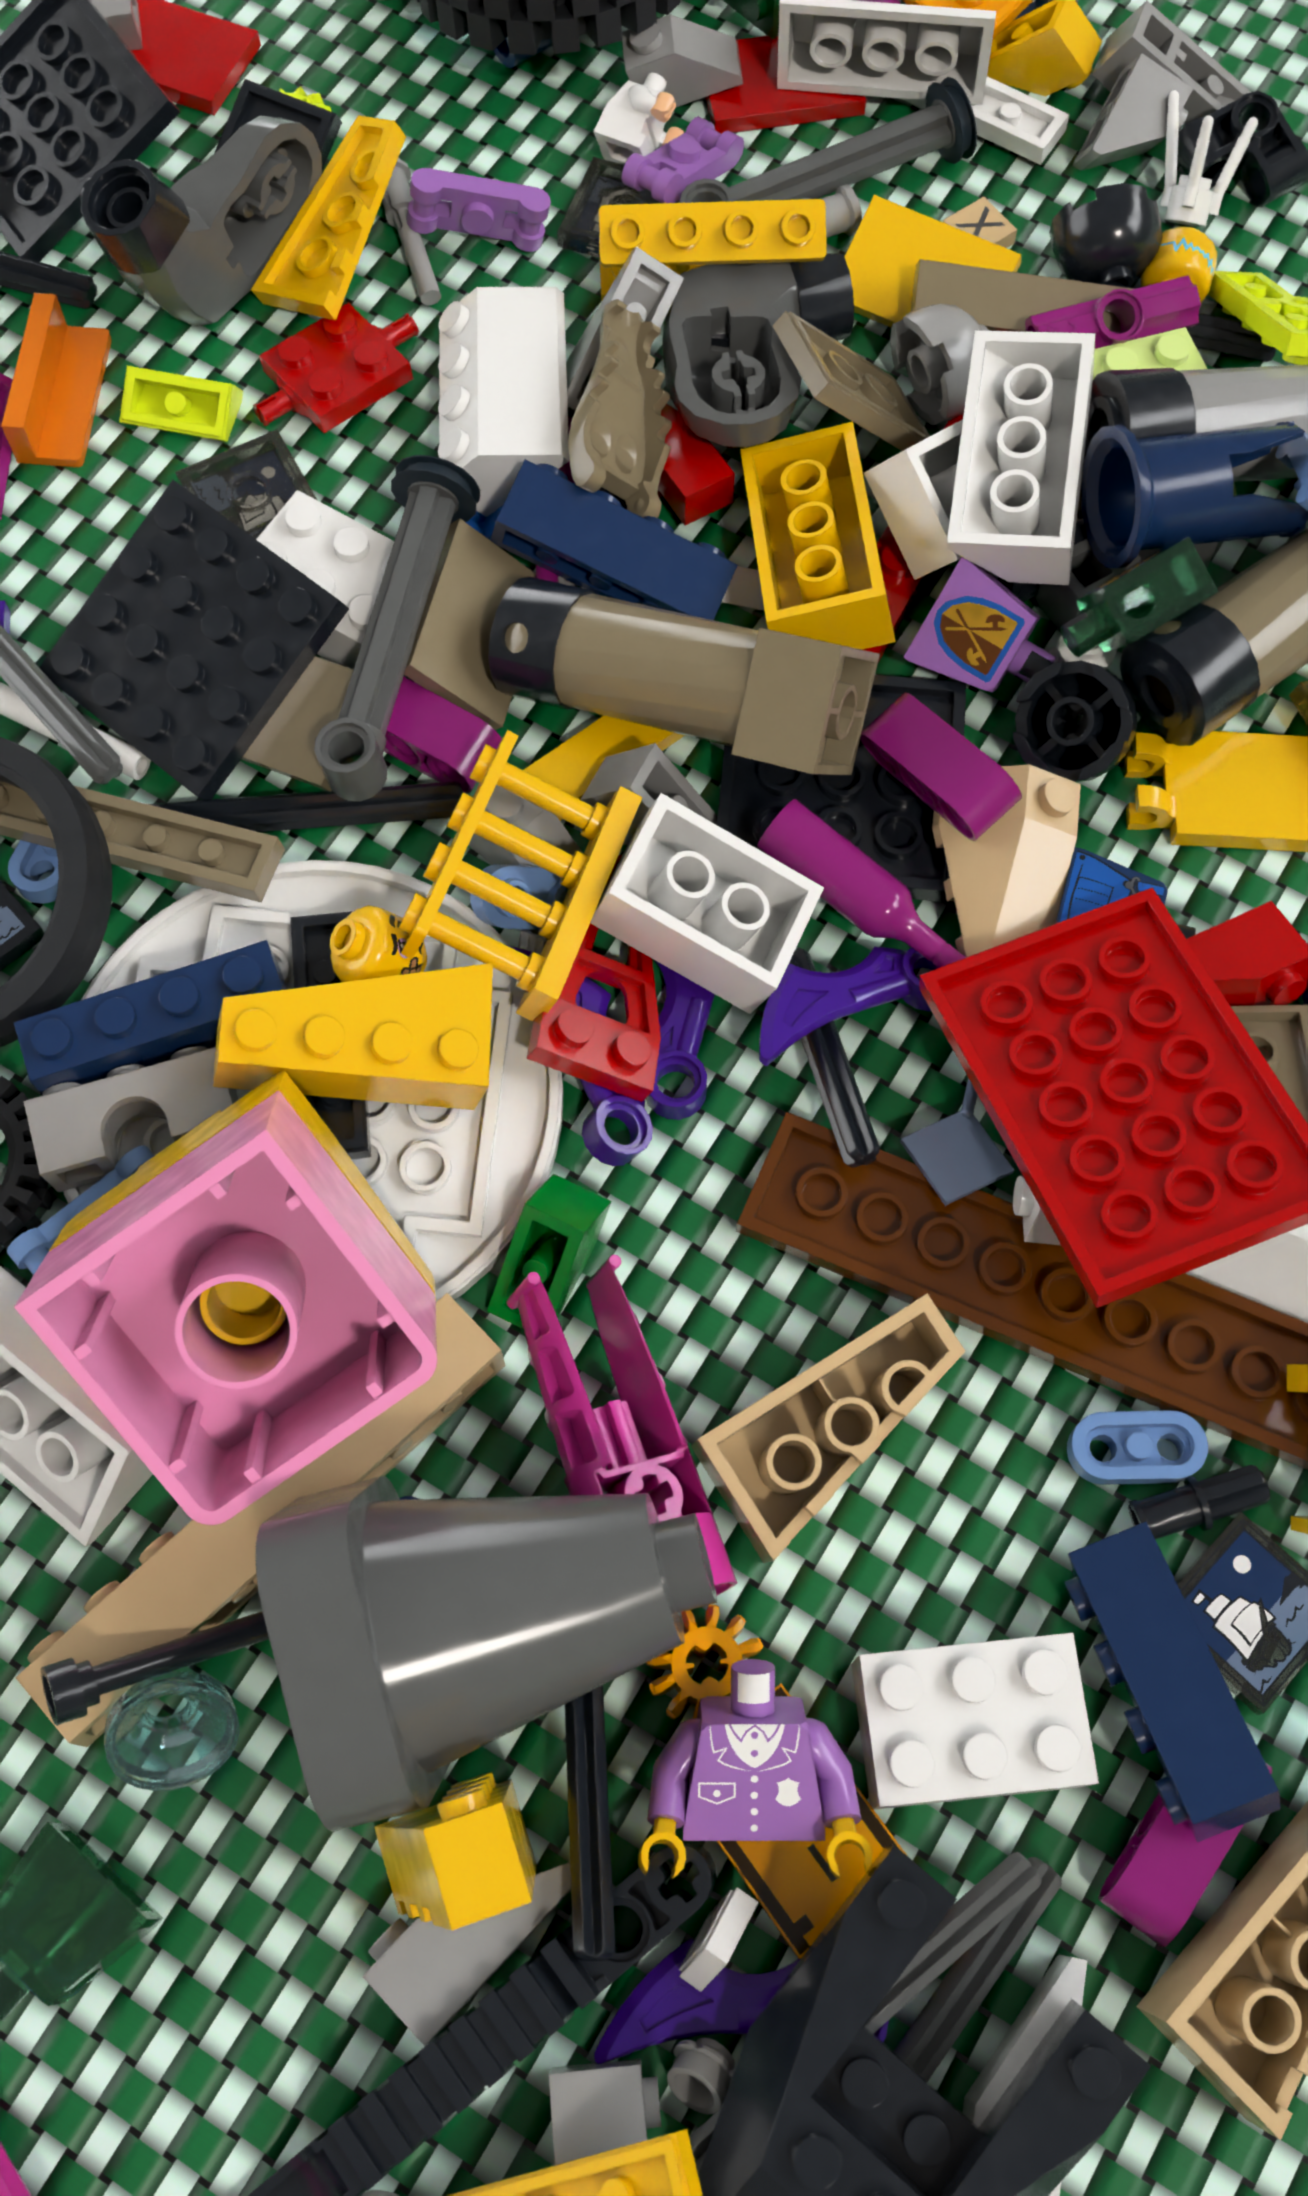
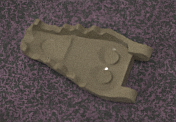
(618, 422)

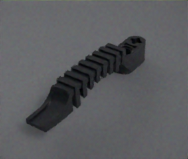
(484, 2043)

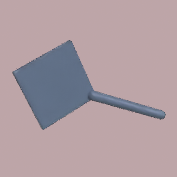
(957, 1153)

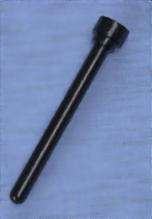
(74, 1686)

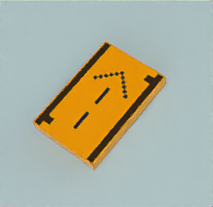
(794, 1876)

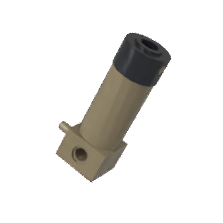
(1224, 649)
(689, 675)

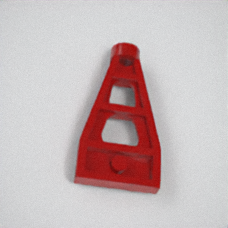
(596, 1046)

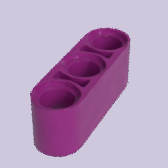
(436, 735)
(940, 766)
(1163, 1873)

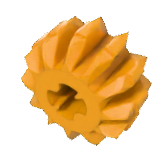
(701, 1642)

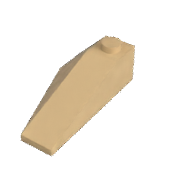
(1016, 869)

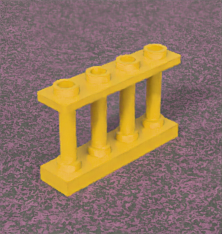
(711, 233)
(560, 923)

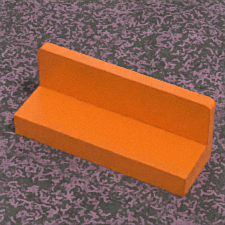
(55, 387)

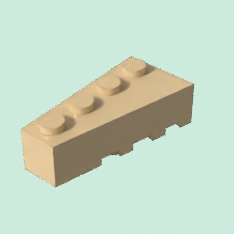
(808, 1436)
(1242, 1987)

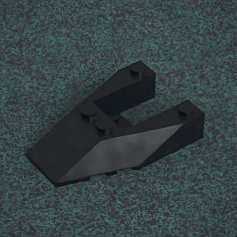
(842, 2115)

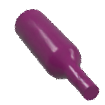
(851, 881)

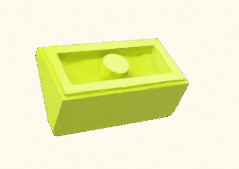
(179, 403)

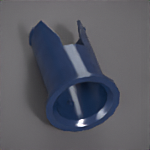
(1178, 488)

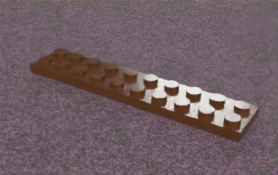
(1166, 1345)

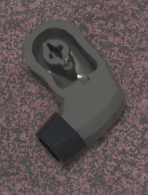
(216, 227)
(724, 355)

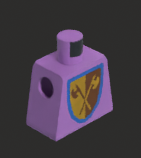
(978, 632)

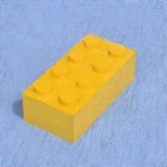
(817, 539)

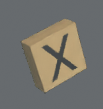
(985, 222)

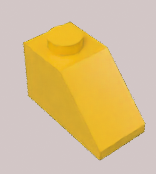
(1045, 49)

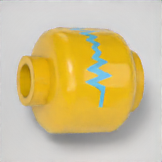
(1181, 254)

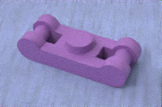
(688, 158)
(477, 207)

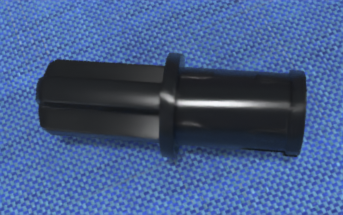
(1201, 1501)

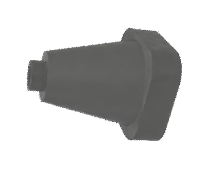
(456, 1622)

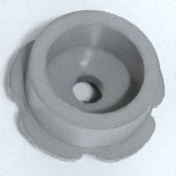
(701, 2074)

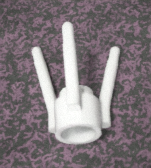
(1191, 199)

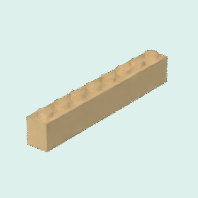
(210, 1570)

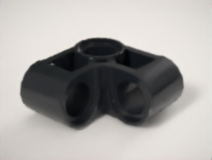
(1273, 160)

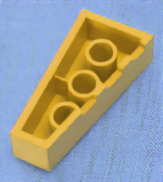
(366, 1039)
(461, 1855)

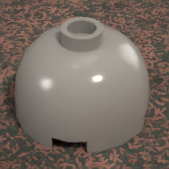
(937, 355)

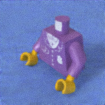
(752, 1774)

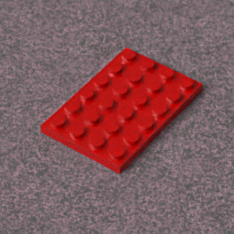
(1126, 1094)

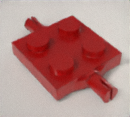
(336, 368)

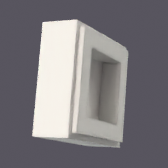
(717, 1938)

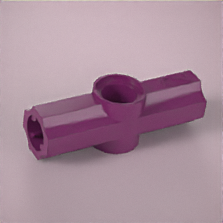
(1139, 311)

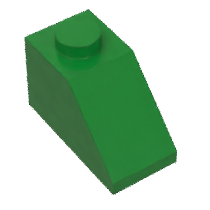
(553, 1240)

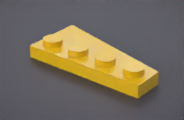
(330, 231)

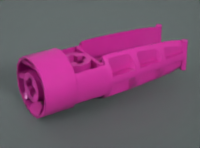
(630, 1435)

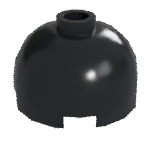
(1108, 237)
(1075, 720)

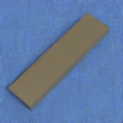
(1001, 297)

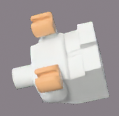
(636, 120)

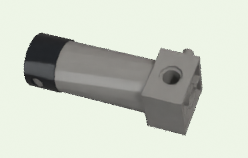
(1201, 401)

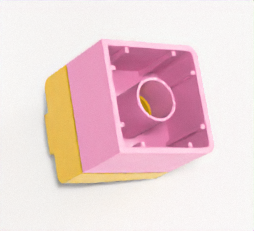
(238, 1303)

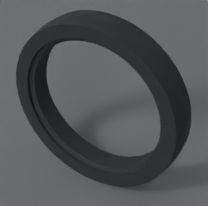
(82, 891)

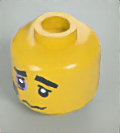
(371, 945)

